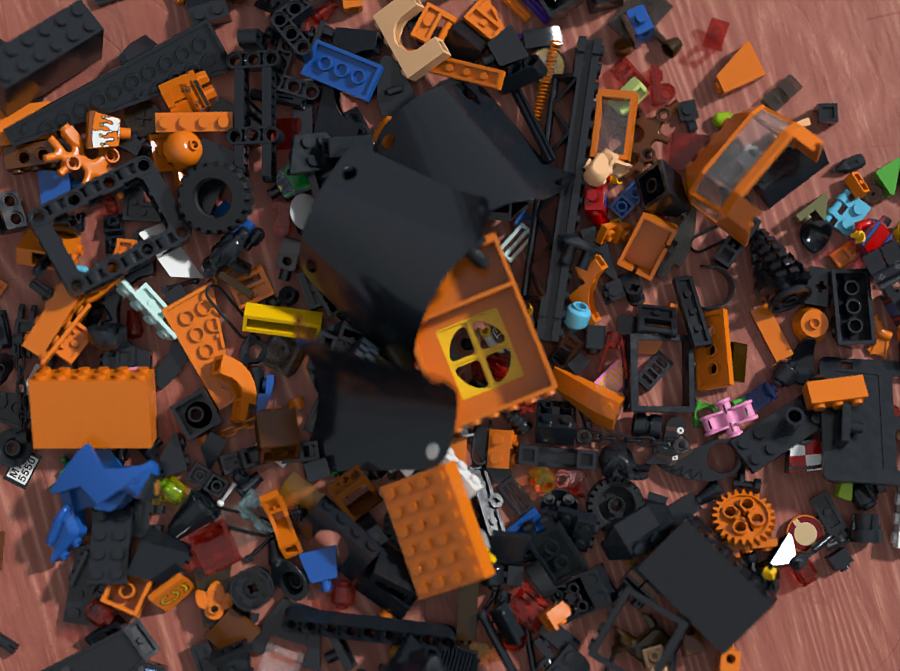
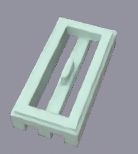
(527, 230)

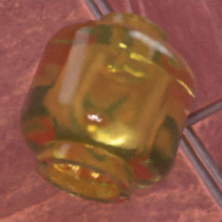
(541, 480)

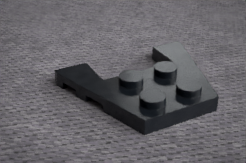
(273, 627)

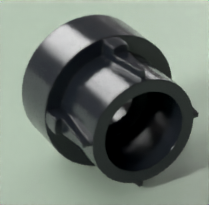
(865, 529)

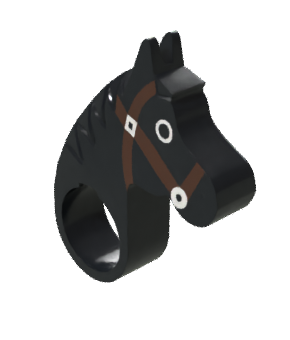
(692, 463)

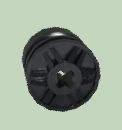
(242, 591)

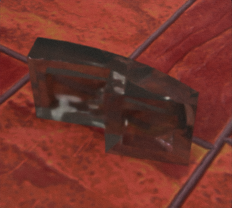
(781, 93)

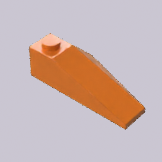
(593, 400)

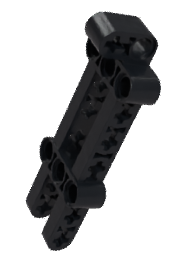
(255, 45)

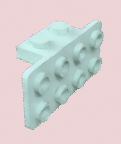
(149, 304)

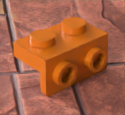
(502, 449)

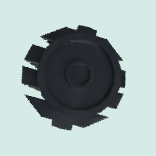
(777, 274)

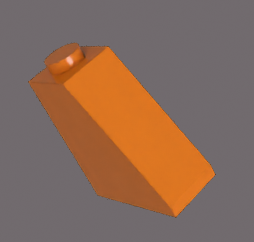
(739, 71)

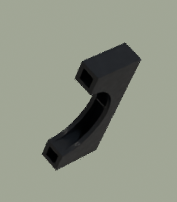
(330, 111)
(113, 302)

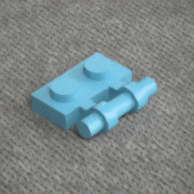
(854, 212)

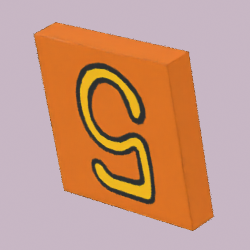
(172, 592)

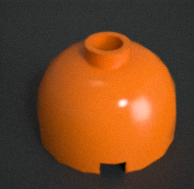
(183, 149)

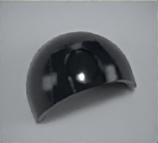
(815, 235)

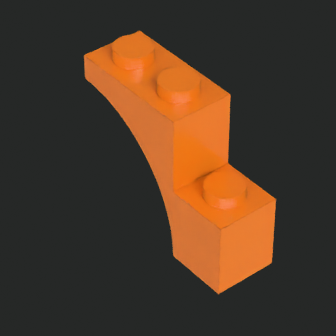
(587, 291)

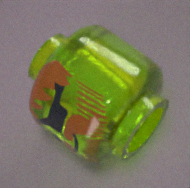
(172, 490)

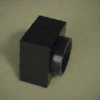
(184, 411)

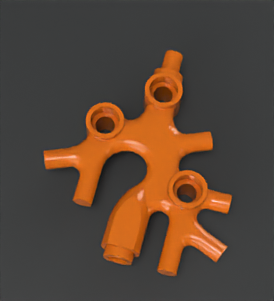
(77, 159)

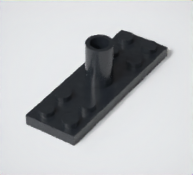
(776, 434)

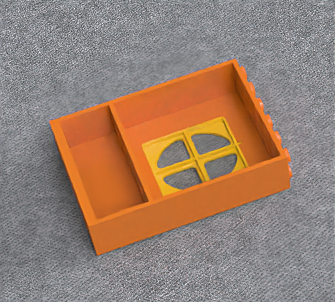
(492, 298)

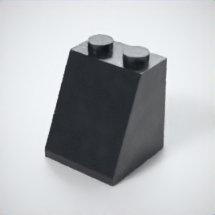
(662, 190)
(159, 557)

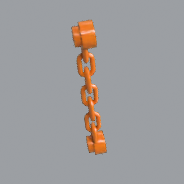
(296, 403)

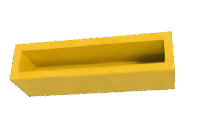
(278, 320)

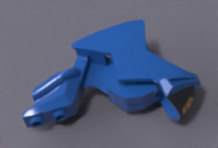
(99, 483)

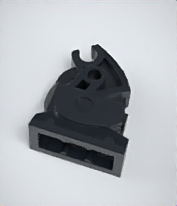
(232, 657)

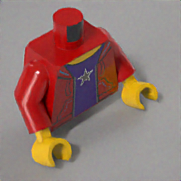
(597, 202)

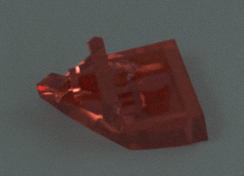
(496, 365)

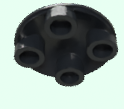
(556, 498)

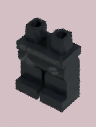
(884, 275)

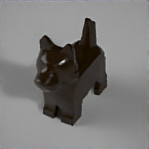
(634, 645)

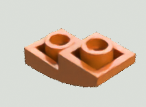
(614, 231)

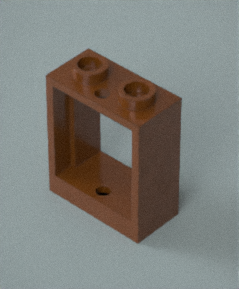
(355, 478)

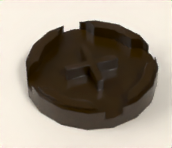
(141, 118)

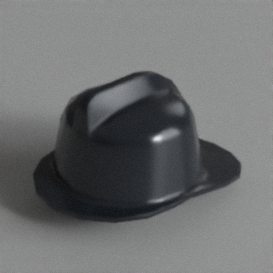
(290, 579)

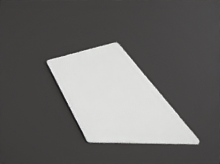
(176, 262)

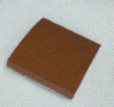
(231, 628)

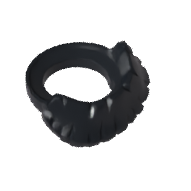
(250, 341)

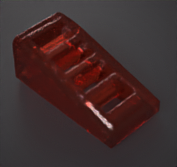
(629, 67)

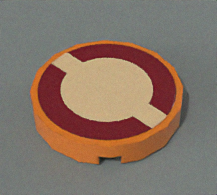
(805, 532)

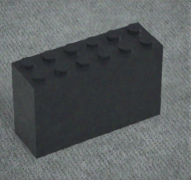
(48, 55)
(708, 583)

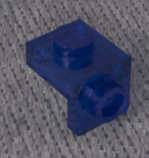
(762, 395)

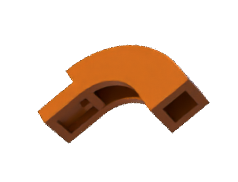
(240, 382)
(282, 524)

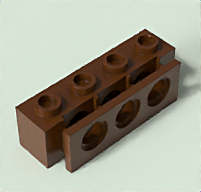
(15, 157)

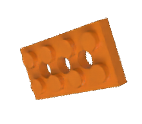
(721, 358)

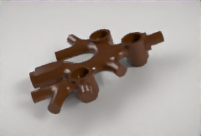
(650, 133)

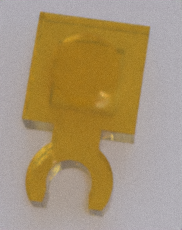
(484, 651)

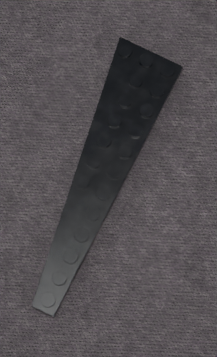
(128, 83)

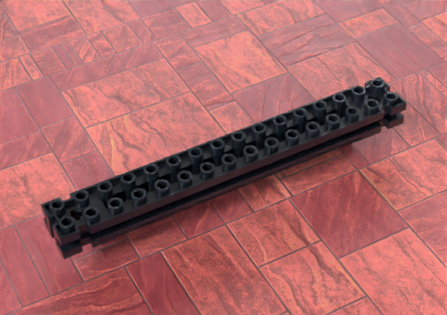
(575, 134)

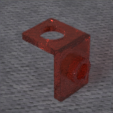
(716, 34)

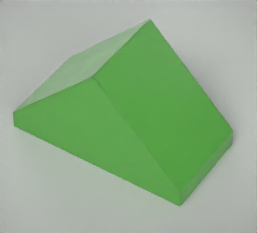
(887, 177)

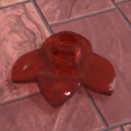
(572, 483)

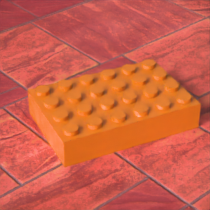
(437, 530)

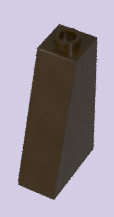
(467, 613)

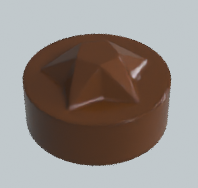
(623, 47)
(874, 195)

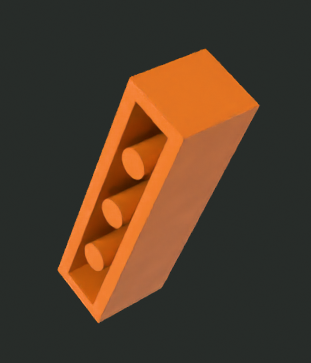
(51, 322)

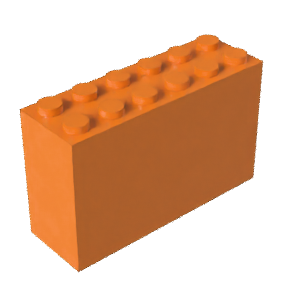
(93, 407)

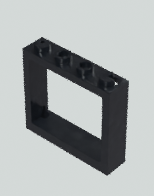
(630, 385)
(614, 612)

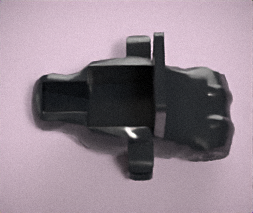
(226, 254)

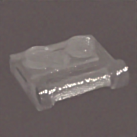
(271, 664)

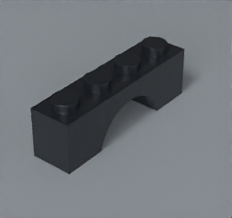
(557, 457)

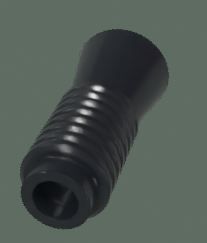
(477, 257)

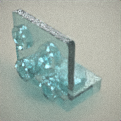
(246, 505)

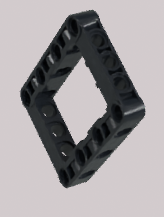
(92, 193)

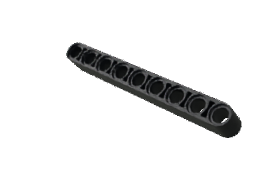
(366, 628)

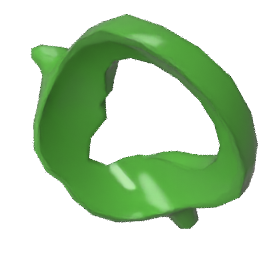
(700, 405)

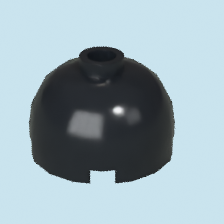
(107, 337)

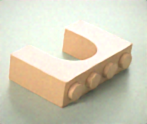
(414, 63)

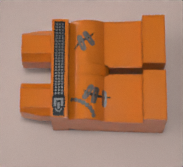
(186, 92)

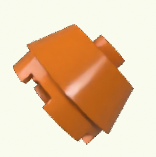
(811, 322)

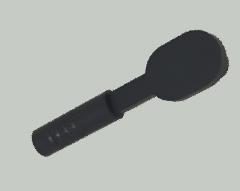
(800, 560)

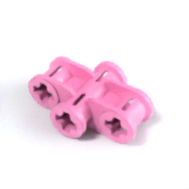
(722, 420)

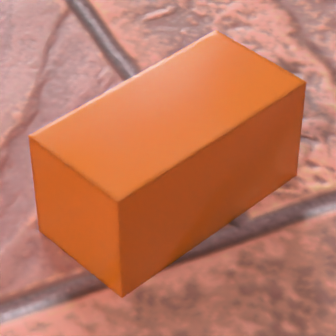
(857, 185)

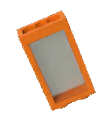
(614, 122)

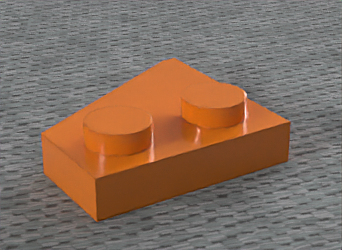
(484, 19)

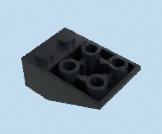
(586, 592)

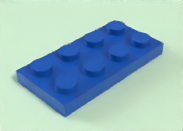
(343, 70)

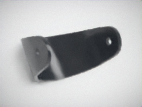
(730, 280)
(804, 358)

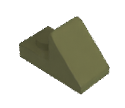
(817, 208)

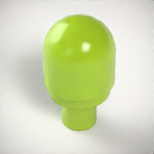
(719, 118)

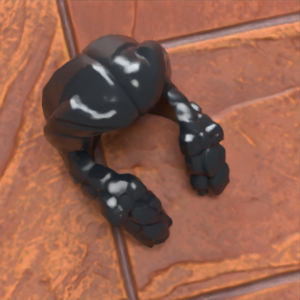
(621, 455)

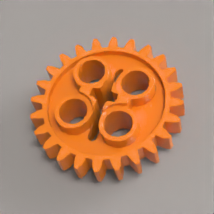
(758, 511)

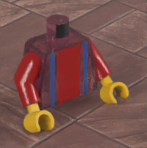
(870, 234)

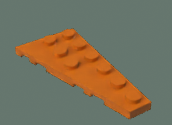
(202, 339)

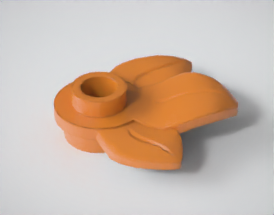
(213, 597)

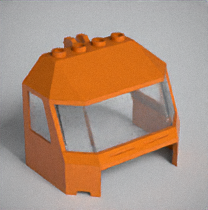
(735, 163)

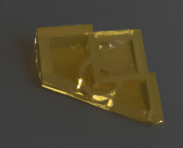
(299, 491)

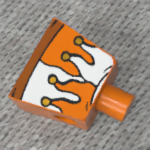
(104, 131)

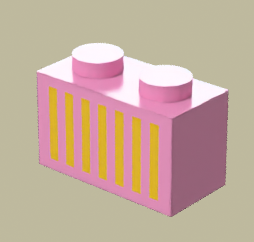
(612, 377)

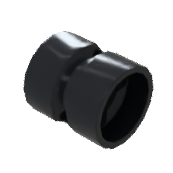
(646, 425)

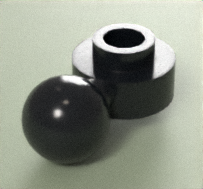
(287, 296)

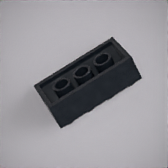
(786, 174)
(853, 308)

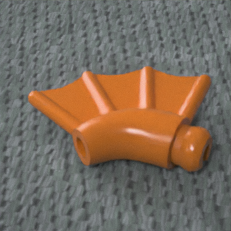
(882, 339)

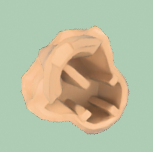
(602, 165)

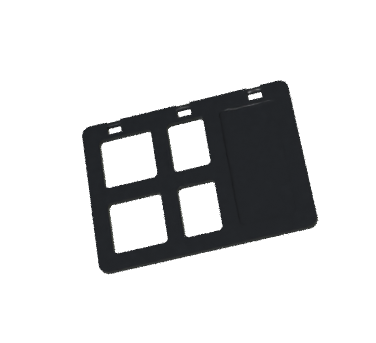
(871, 455)

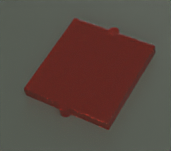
(290, 127)

